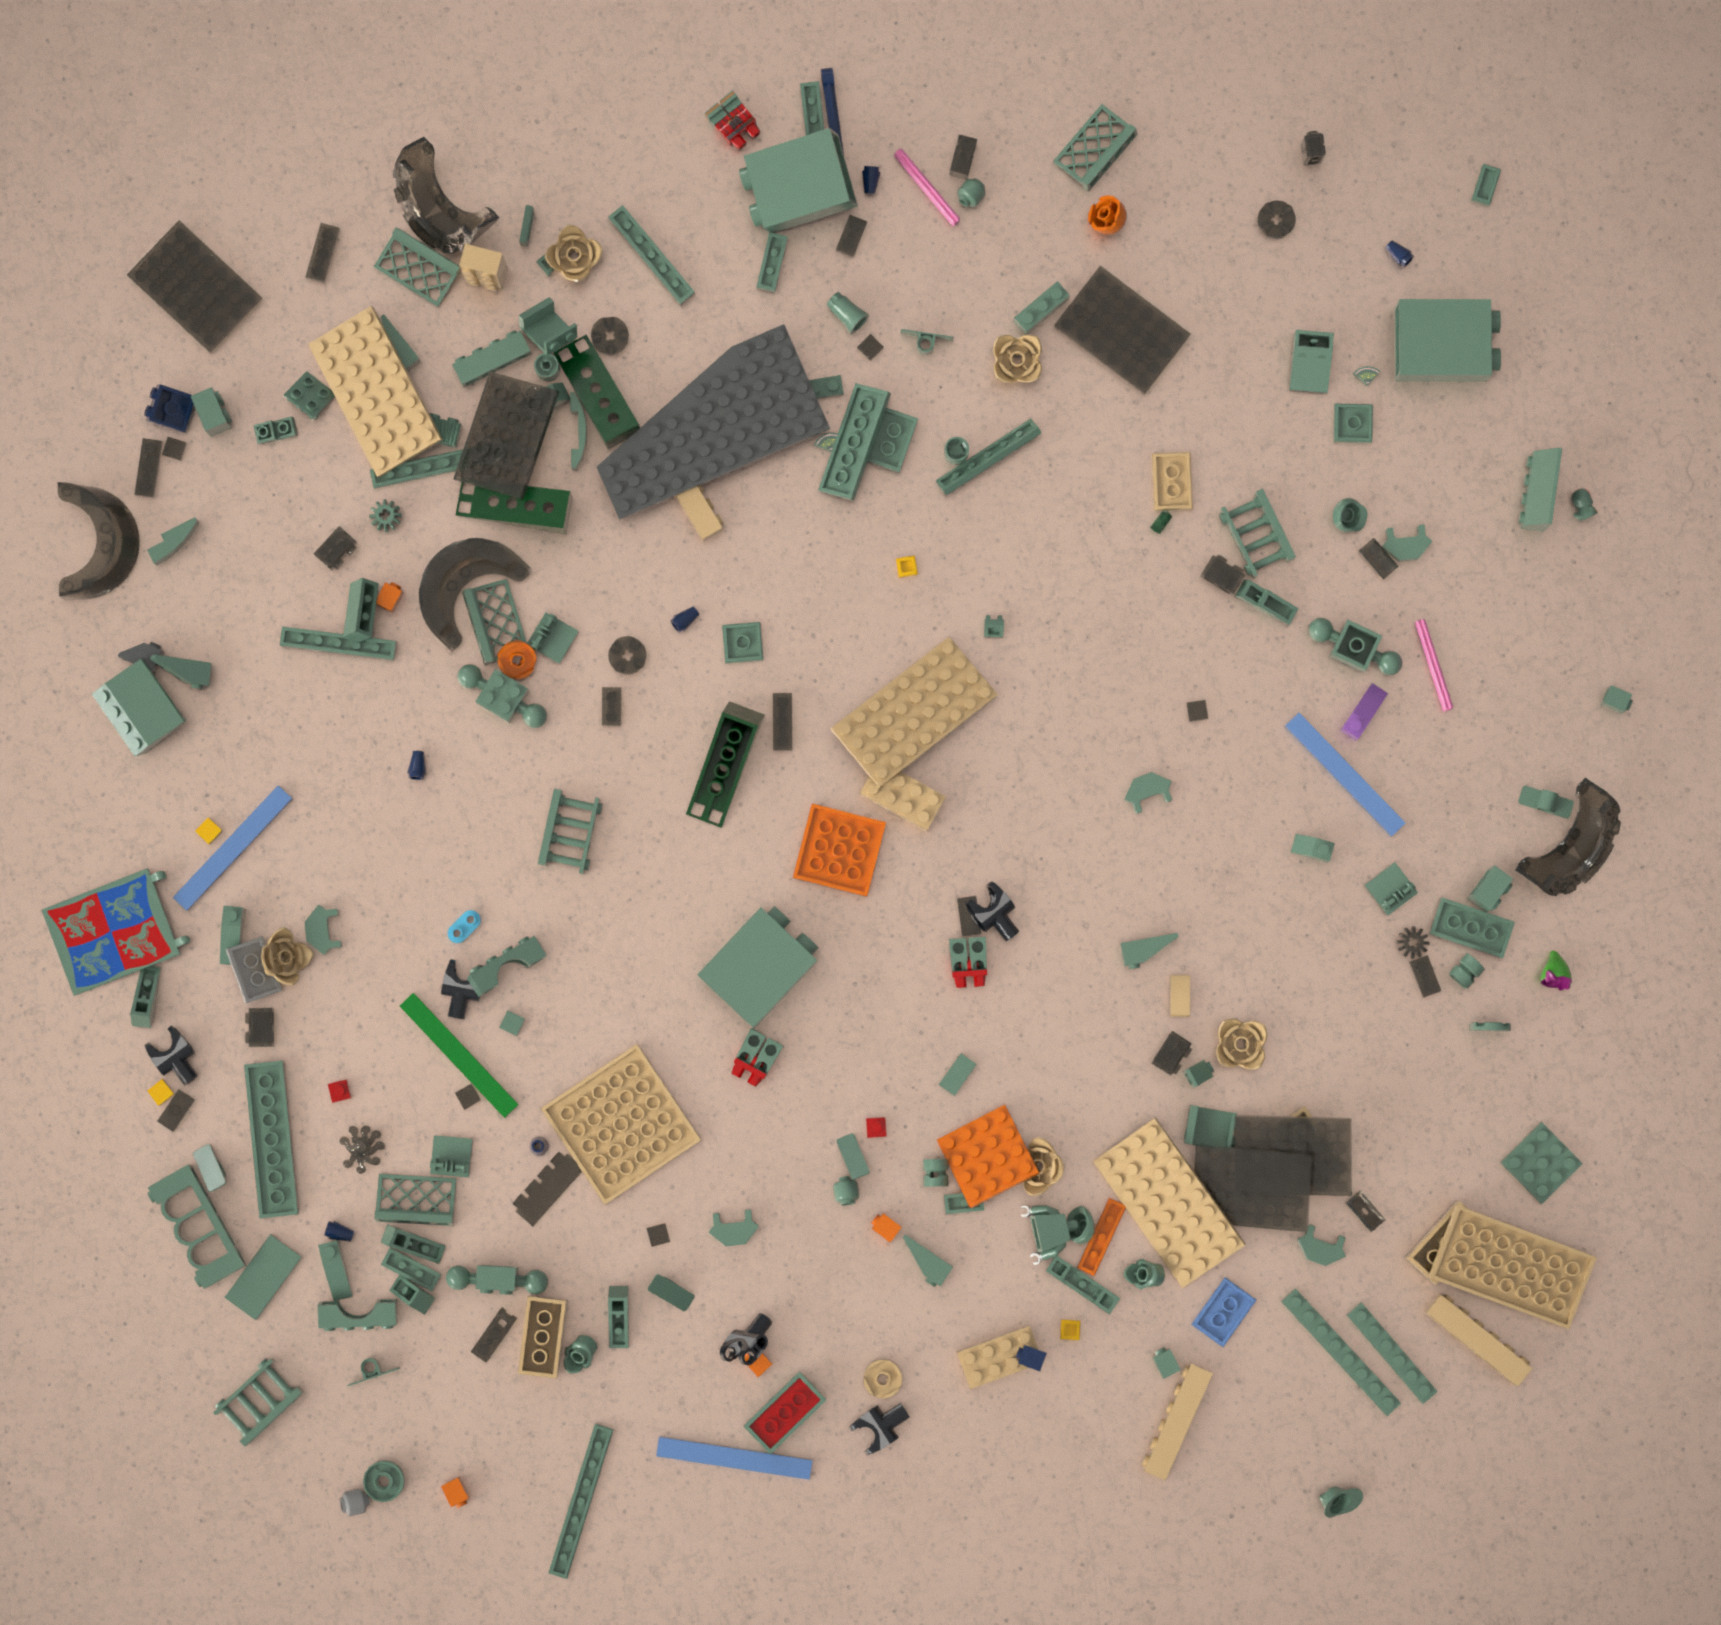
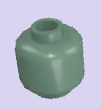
(971, 192)
(846, 1191)

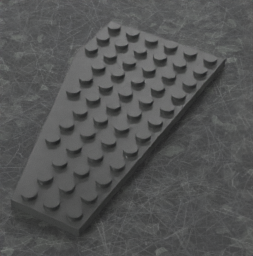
(726, 418)

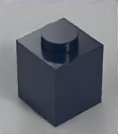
(1030, 1357)

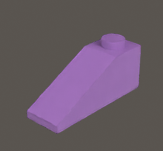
(1364, 712)

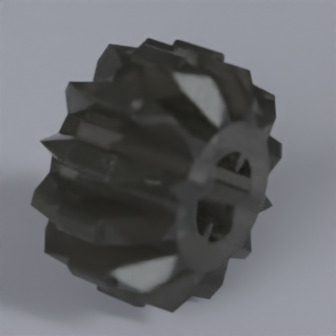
(1413, 935)

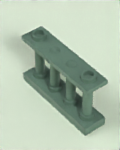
(1268, 518)
(551, 837)
(261, 1419)

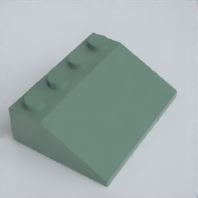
(1540, 489)
(138, 708)

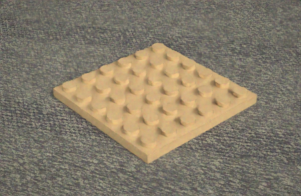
(620, 1124)

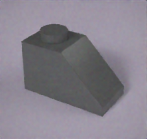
(143, 652)

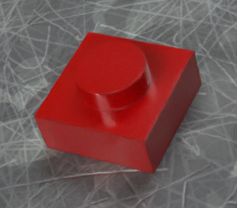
(339, 1091)
(876, 1127)

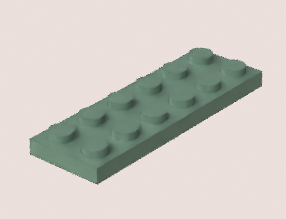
(854, 441)

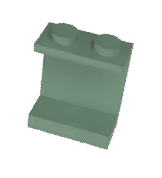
(546, 327)
(1209, 1127)

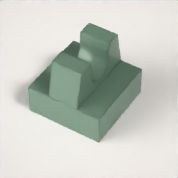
(994, 627)

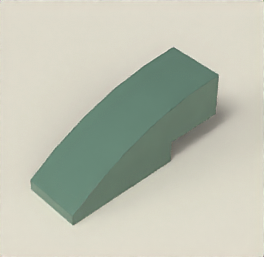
(173, 541)
(1266, 601)

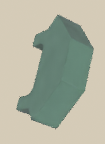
(1408, 547)
(1145, 787)
(318, 930)
(734, 1233)
(1321, 1251)

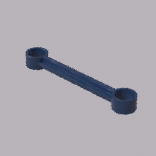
(830, 101)

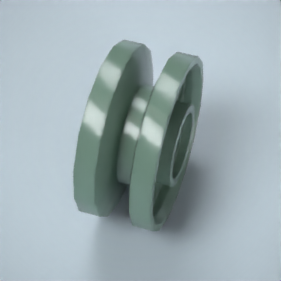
(379, 1492)

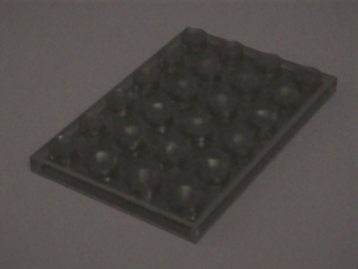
(194, 286)
(1122, 330)
(506, 435)
(1323, 1137)
(1257, 1185)

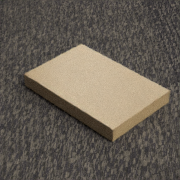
(1172, 481)

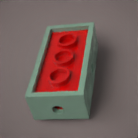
(785, 1412)

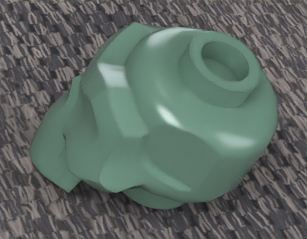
(1145, 1274)
(579, 1354)

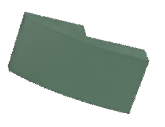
(275, 430)

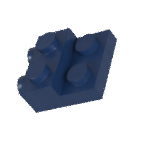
(169, 408)

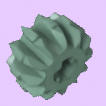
(380, 511)

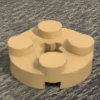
(893, 1381)

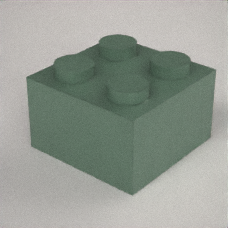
(211, 412)
(1490, 889)

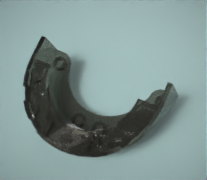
(428, 208)
(115, 545)
(455, 568)
(1582, 849)

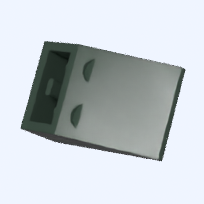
(1311, 361)

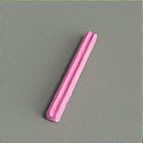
(927, 187)
(1434, 665)

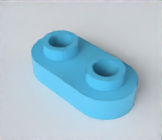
(465, 928)

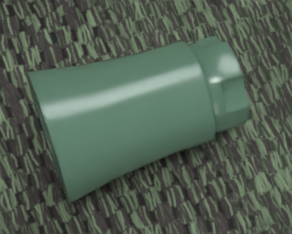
(847, 312)

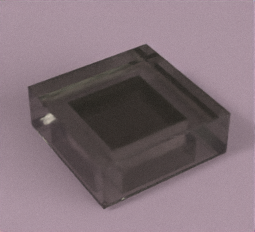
(870, 347)
(174, 448)
(1197, 710)
(468, 1096)
(658, 1234)

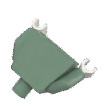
(1049, 1230)

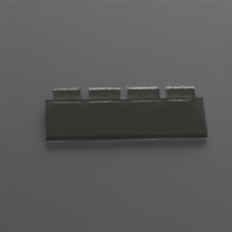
(544, 1194)

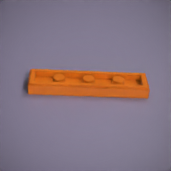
(1103, 1234)

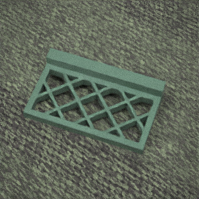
(1110, 153)
(427, 253)
(478, 621)
(412, 1216)

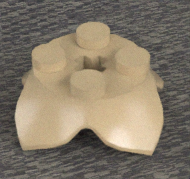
(569, 240)
(1026, 347)
(295, 957)
(1254, 1035)
(1053, 1168)

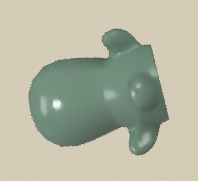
(1582, 500)

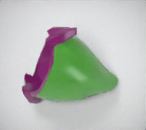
(1556, 973)

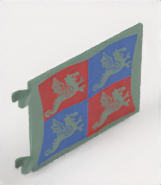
(112, 931)

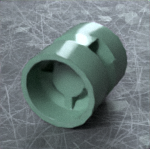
(547, 367)
(956, 450)
(1466, 971)
(935, 1165)

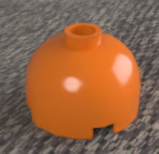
(1107, 215)

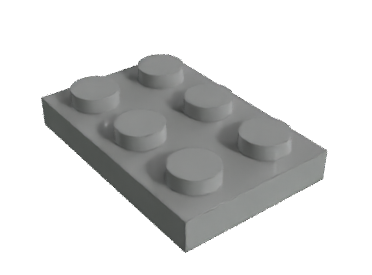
(250, 972)

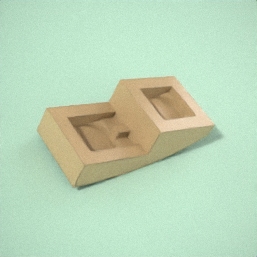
(1180, 996)

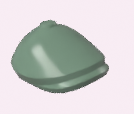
(1349, 515)
(1085, 1223)

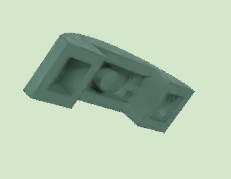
(578, 454)
(1082, 1284)

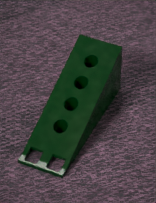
(611, 433)
(537, 519)
(733, 719)

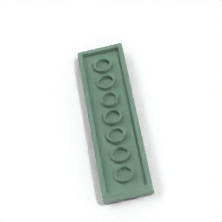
(271, 1139)

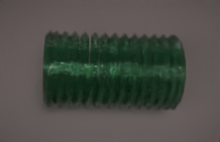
(1162, 520)

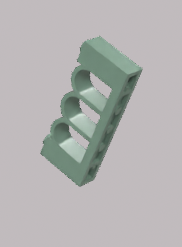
(172, 1185)

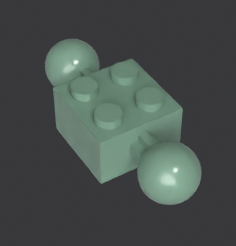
(1355, 646)
(502, 696)
(497, 1278)

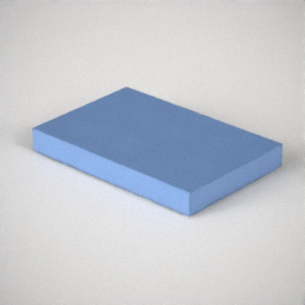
(1223, 1312)

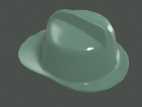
(1340, 1501)

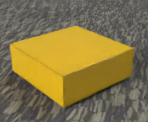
(906, 566)
(208, 831)
(160, 1092)
(1070, 1329)

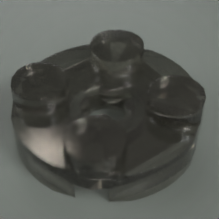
(1284, 212)
(609, 324)
(618, 649)

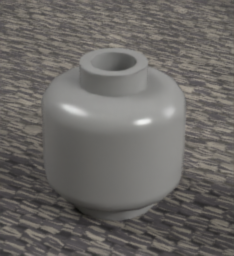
(354, 1502)

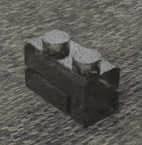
(1313, 148)
(963, 157)
(336, 548)
(1223, 575)
(260, 1027)
(1171, 1054)

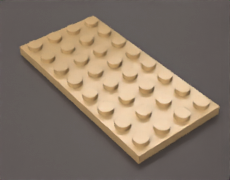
(375, 391)
(914, 712)
(1169, 1202)
(1512, 1266)

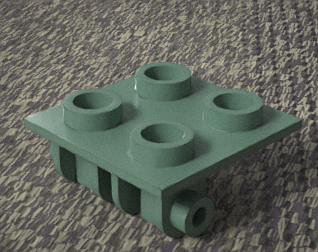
(309, 395)
(552, 637)
(1391, 888)
(451, 1156)

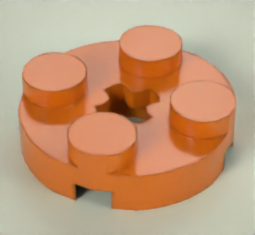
(507, 654)

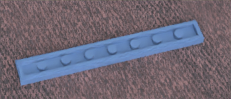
(1345, 774)
(232, 848)
(734, 1458)

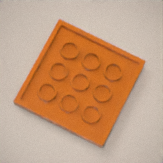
(839, 850)
(988, 1156)

